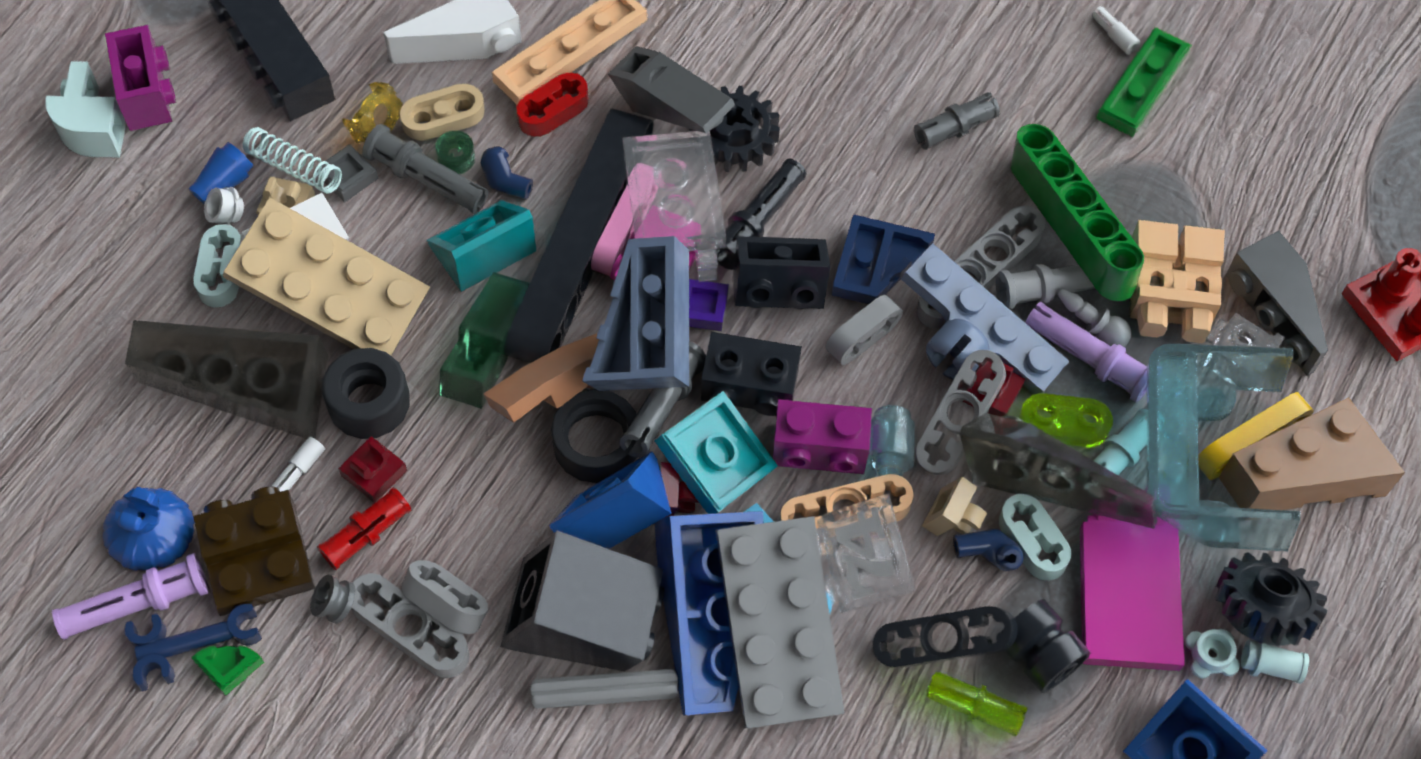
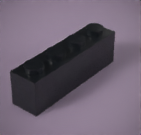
(276, 54)

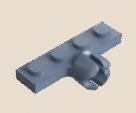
(978, 322)

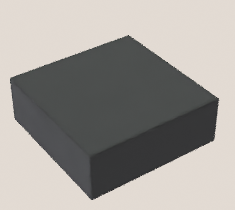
(355, 170)

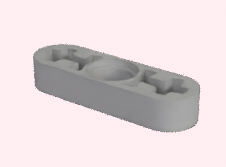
(965, 375)
(427, 656)

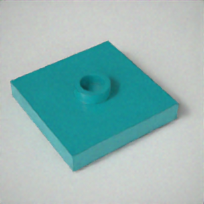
(716, 453)

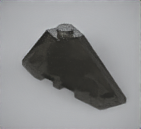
(1026, 460)

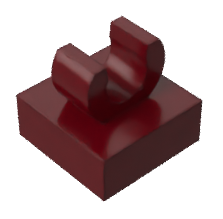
(1007, 394)
(373, 469)
(678, 494)

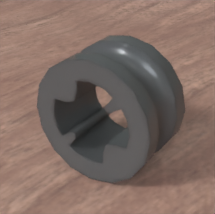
(332, 599)

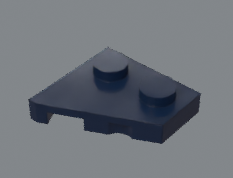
(876, 258)

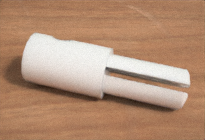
(1118, 32)
(299, 463)

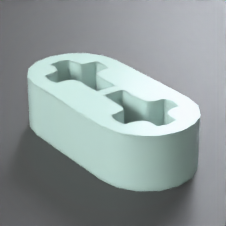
(210, 264)
(1041, 530)

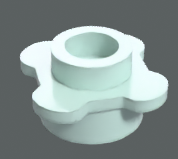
(1222, 643)

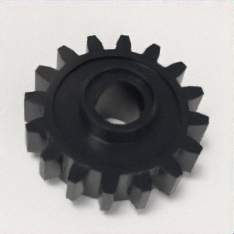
(1270, 600)

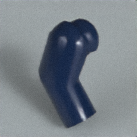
(499, 175)

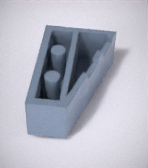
(647, 322)

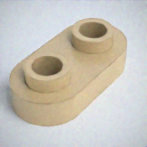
(441, 111)

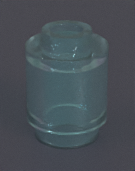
(891, 441)

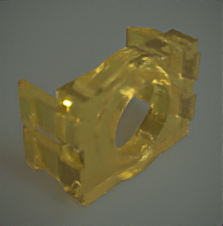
(364, 118)

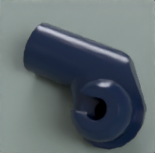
(992, 546)

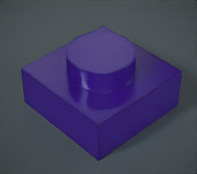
(707, 304)

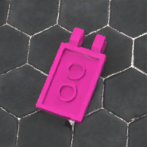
(1131, 594)

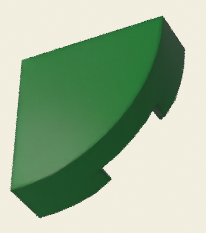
(227, 665)

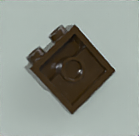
(253, 549)

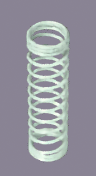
(261, 147)

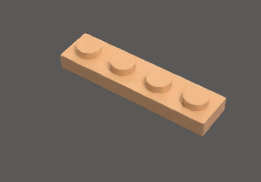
(569, 46)

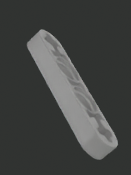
(985, 269)

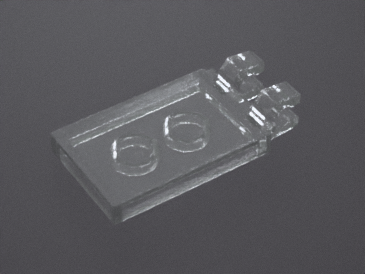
(676, 193)

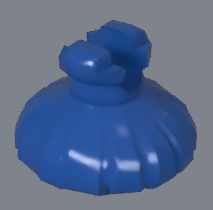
(148, 541)

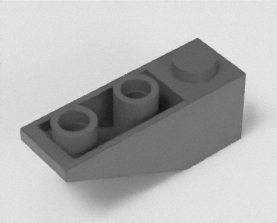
(668, 91)
(1281, 294)

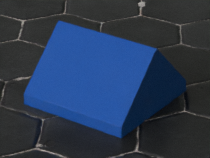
(617, 505)
(1193, 729)

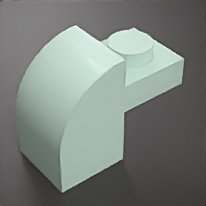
(82, 119)

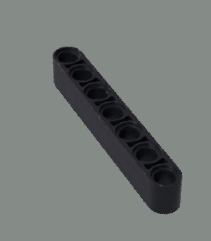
(566, 263)

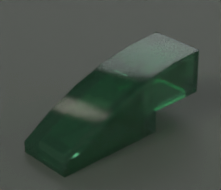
(479, 352)

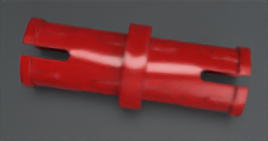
(364, 528)

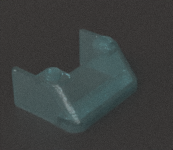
(1200, 385)

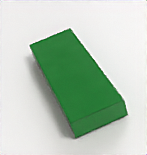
(1143, 82)

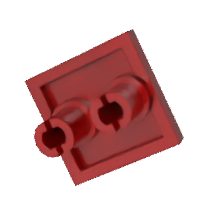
(1391, 303)

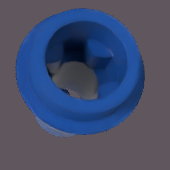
(224, 169)

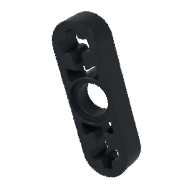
(912, 655)

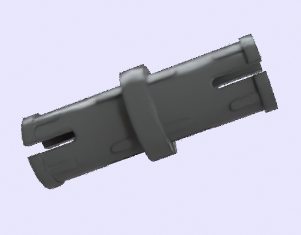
(956, 120)

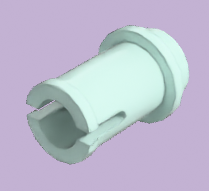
(1274, 661)

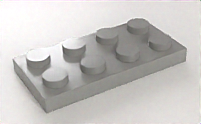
(779, 622)

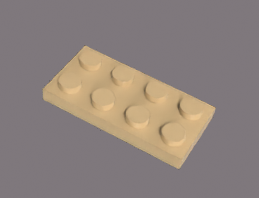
(325, 280)

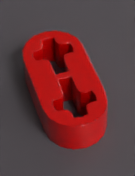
(552, 104)

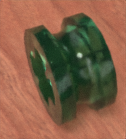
(458, 140)

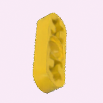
(1273, 419)

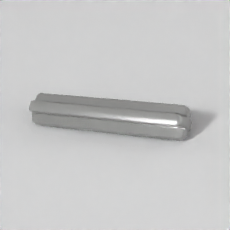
(604, 688)

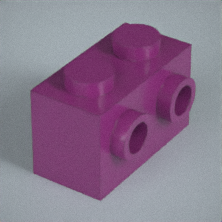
(139, 77)
(822, 436)

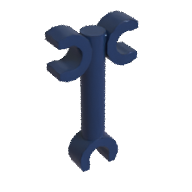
(155, 648)

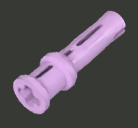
(1109, 361)
(154, 591)

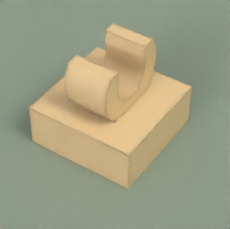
(285, 192)
(954, 509)

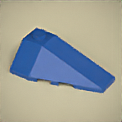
(698, 608)

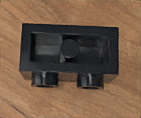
(780, 272)
(750, 372)

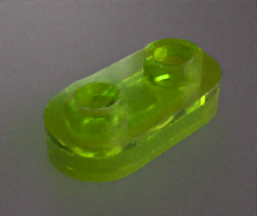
(1067, 418)

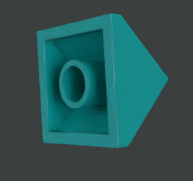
(485, 243)

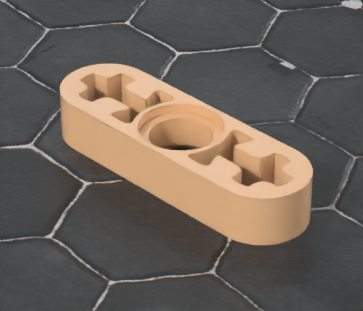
(810, 503)

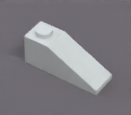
(455, 32)

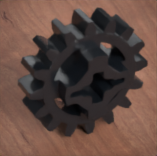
(739, 135)

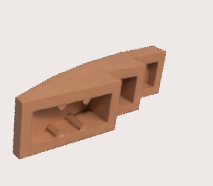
(550, 378)

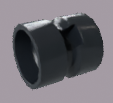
(1045, 648)

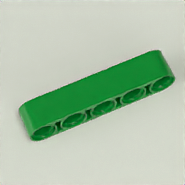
(1077, 212)

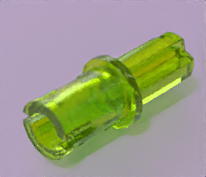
(976, 703)

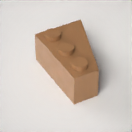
(1313, 461)

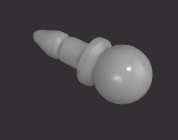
(1105, 327)

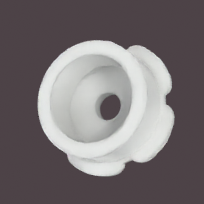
(223, 206)

